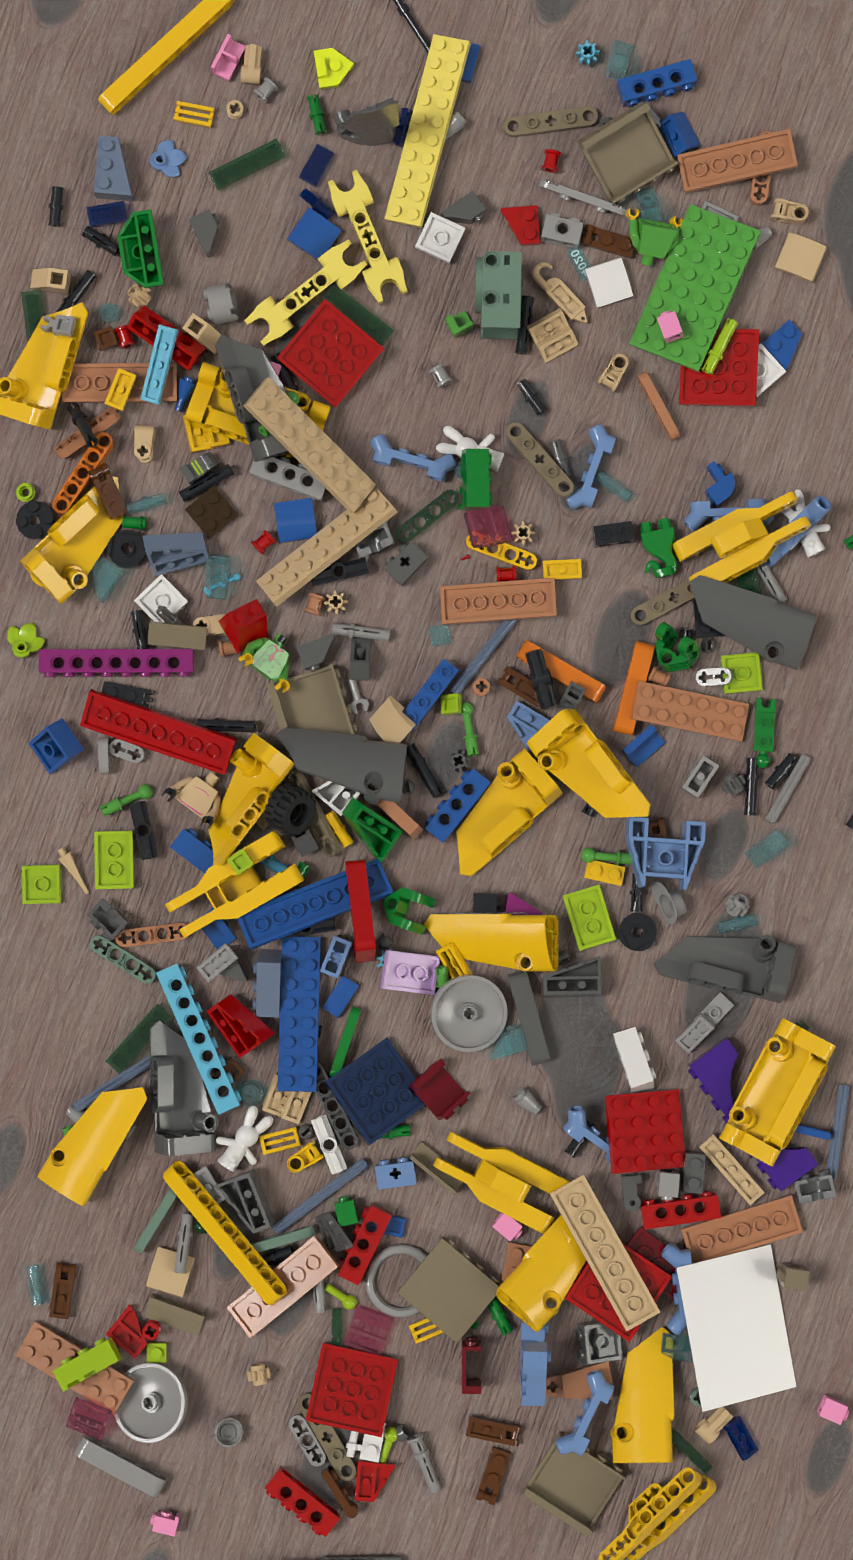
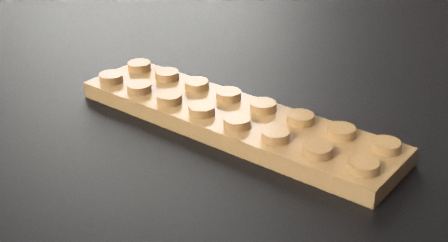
(309, 445)
(325, 547)
(604, 1252)

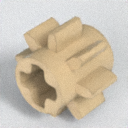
(139, 295)
(523, 527)
(331, 599)
(258, 1374)

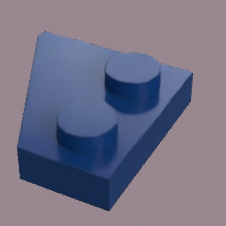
(783, 343)

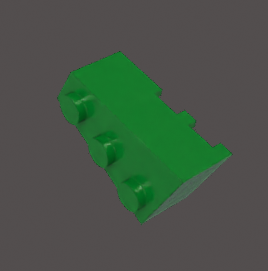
(475, 479)
(371, 828)

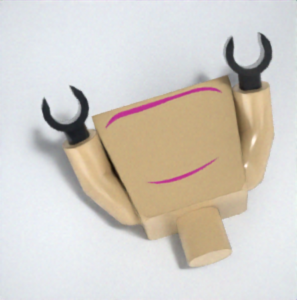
(198, 796)

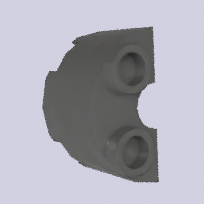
(375, 542)
(107, 918)
(815, 1187)

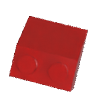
(245, 625)

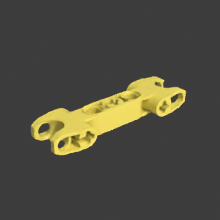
(354, 204)
(277, 313)

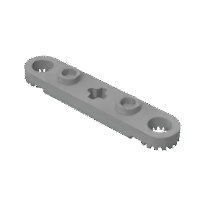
(567, 193)

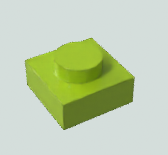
(451, 704)
(240, 861)
(157, 1352)

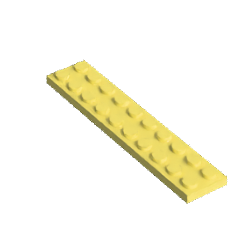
(427, 130)

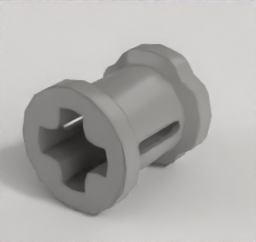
(265, 90)
(440, 376)

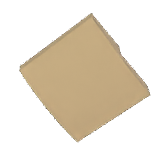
(801, 257)
(552, 335)
(391, 722)
(285, 1104)
(163, 1276)

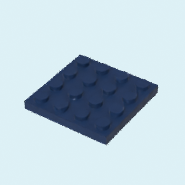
(376, 1091)

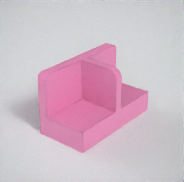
(227, 58)

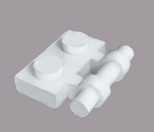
(370, 1446)

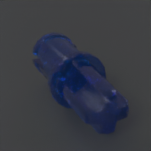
(402, 129)
(317, 204)

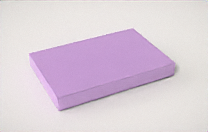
(409, 972)

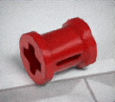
(551, 161)
(125, 337)
(263, 542)
(506, 574)
(148, 1334)

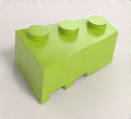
(87, 1363)

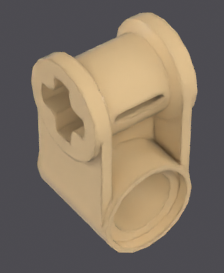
(787, 213)
(612, 375)
(144, 439)
(213, 626)

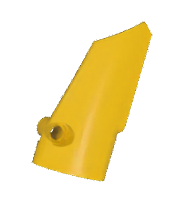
(72, 546)
(587, 766)
(256, 777)
(504, 811)
(500, 938)
(92, 1144)
(645, 1405)

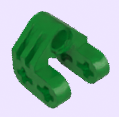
(687, 648)
(397, 912)

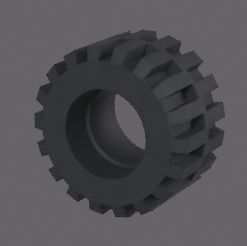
(290, 810)

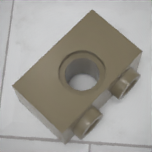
(793, 1276)

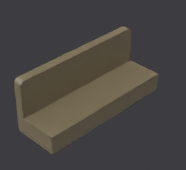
(177, 635)
(425, 1158)
(174, 1315)

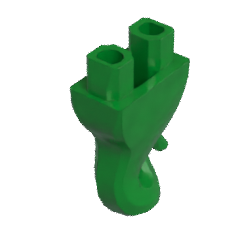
(659, 545)

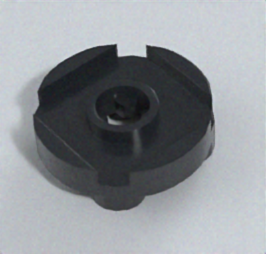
(24, 520)
(118, 555)
(647, 936)

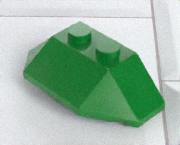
(141, 250)

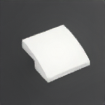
(608, 282)

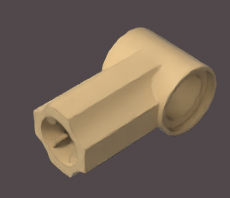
(251, 69)
(710, 1427)

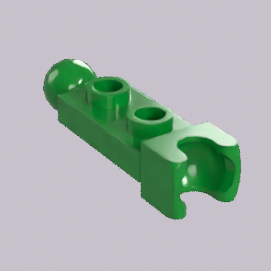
(764, 731)

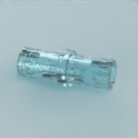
(613, 486)
(146, 503)
(736, 923)
(34, 1285)

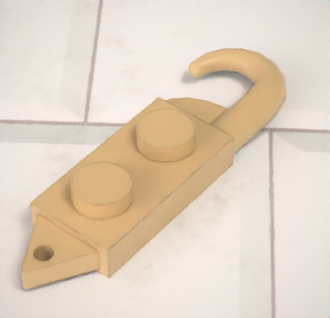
(560, 295)

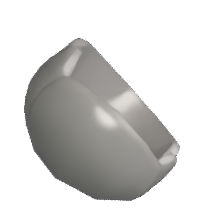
(228, 1432)

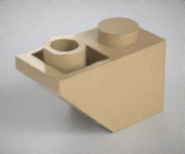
(51, 280)
(201, 332)

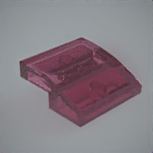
(488, 526)
(368, 1330)
(88, 1418)

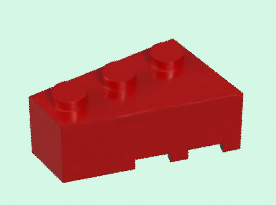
(239, 1025)

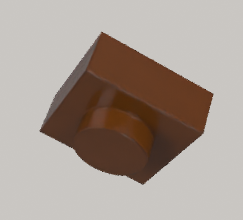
(106, 338)

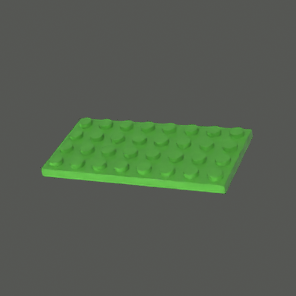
(697, 285)

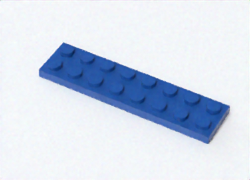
(308, 906)
(299, 1014)

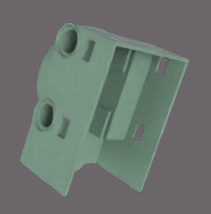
(498, 294)

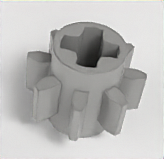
(737, 905)

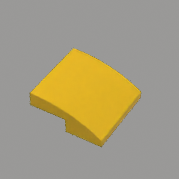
(201, 438)

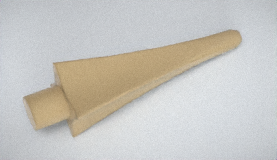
(69, 863)

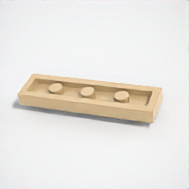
(731, 1169)

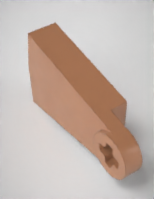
(400, 818)
(574, 1383)

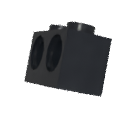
(613, 534)

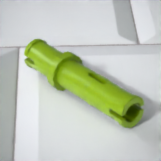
(720, 346)

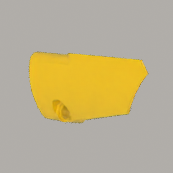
(42, 373)
(543, 1276)

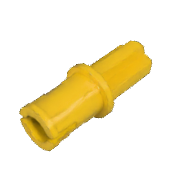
(339, 829)

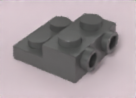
(597, 1343)

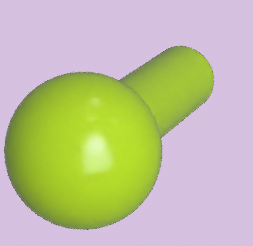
(348, 1301)
(390, 1436)

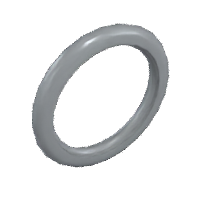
(370, 1278)

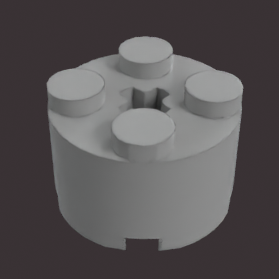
(222, 303)

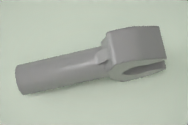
(357, 697)

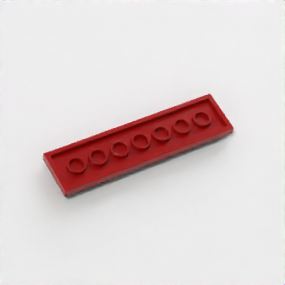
(157, 732)

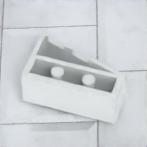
(335, 795)
(635, 1060)

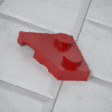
(523, 223)
(128, 1333)
(371, 1479)

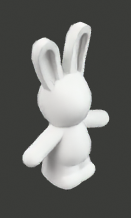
(469, 443)
(811, 540)
(245, 1137)

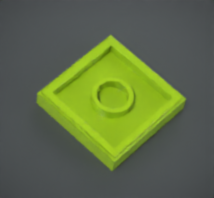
(745, 671)
(41, 884)

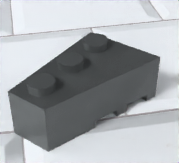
(574, 981)
(248, 1199)

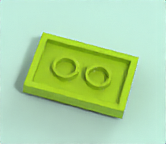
(114, 859)
(589, 917)

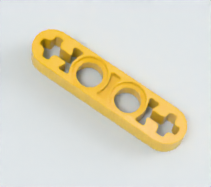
(500, 554)

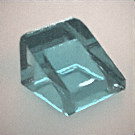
(439, 635)

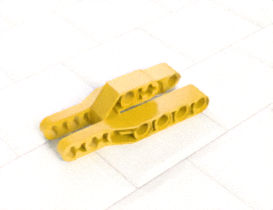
(737, 531)
(242, 891)
(507, 1188)
(650, 1533)

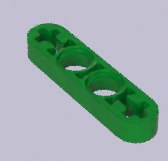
(345, 1040)

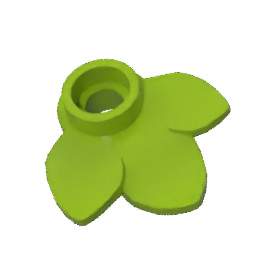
(24, 637)

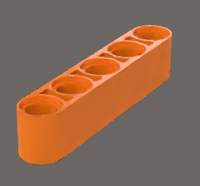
(84, 464)
(637, 671)
(565, 673)

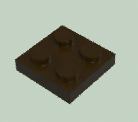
(211, 512)

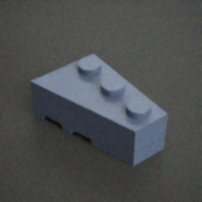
(111, 171)
(175, 551)
(267, 983)

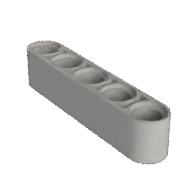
(120, 1466)

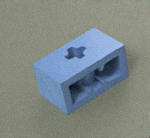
(336, 956)
(387, 1180)

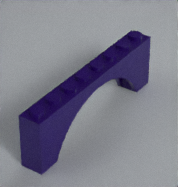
(714, 1072)

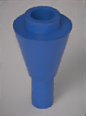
(186, 388)

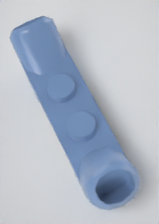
(604, 444)
(385, 454)
(701, 511)
(815, 512)
(577, 1129)
(677, 1258)
(600, 1391)

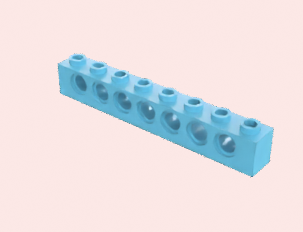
(166, 979)

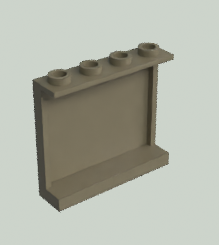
(627, 153)
(313, 703)
(449, 1289)
(573, 1486)

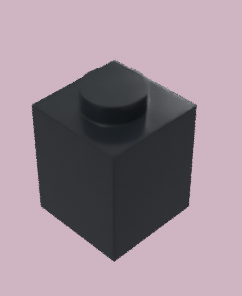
(485, 903)

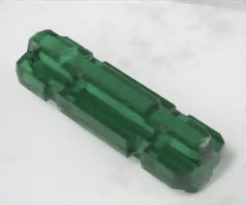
(337, 1326)

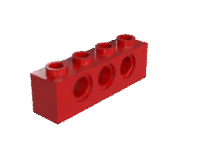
(145, 325)
(709, 1212)
(355, 1272)
(281, 1479)

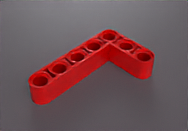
(360, 911)

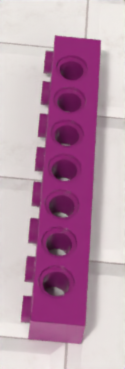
(48, 657)

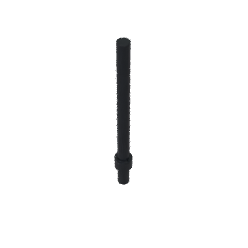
(403, 10)

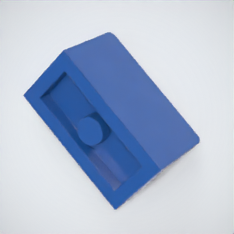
(678, 133)
(643, 746)
(219, 932)

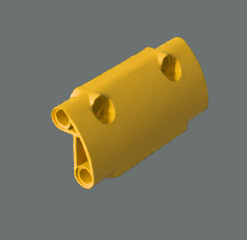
(213, 392)
(778, 1092)

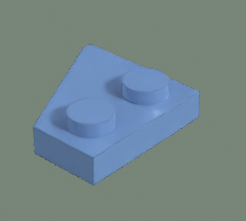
(525, 721)

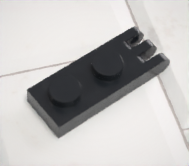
(128, 693)

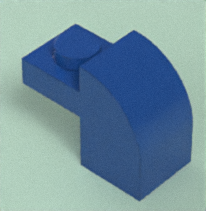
(722, 488)

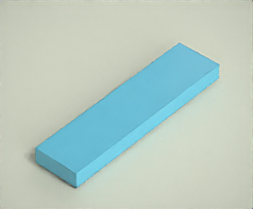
(159, 364)

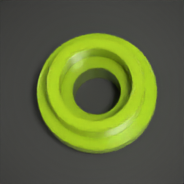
(19, 492)

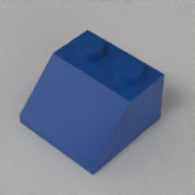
(56, 746)

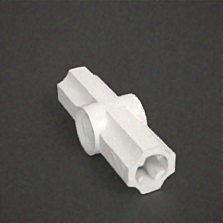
(324, 1132)

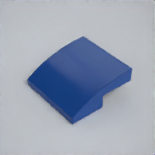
(314, 234)
(295, 520)

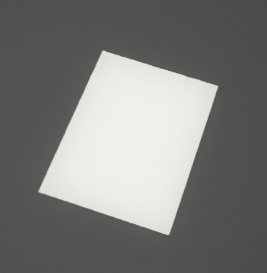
(736, 1327)

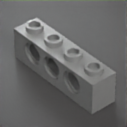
(259, 470)

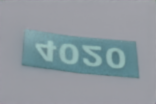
(579, 261)

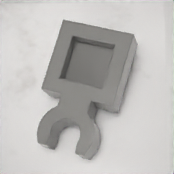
(62, 325)

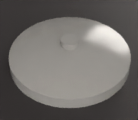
(468, 1013)
(153, 1404)

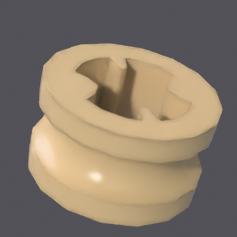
(232, 104)

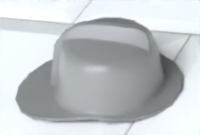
(669, 902)

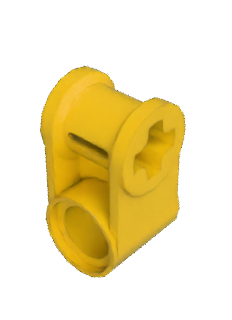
(305, 1157)

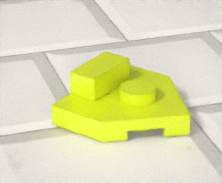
(331, 67)

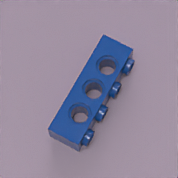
(683, 70)
(430, 692)
(443, 831)

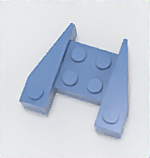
(663, 856)
(533, 1365)

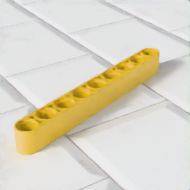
(162, 53)
(224, 1233)

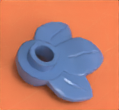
(170, 157)

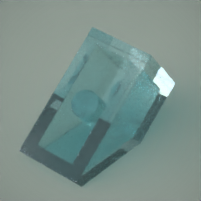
(619, 60)
(648, 204)
(217, 576)
(105, 577)
(766, 848)
(509, 1042)
(676, 1347)

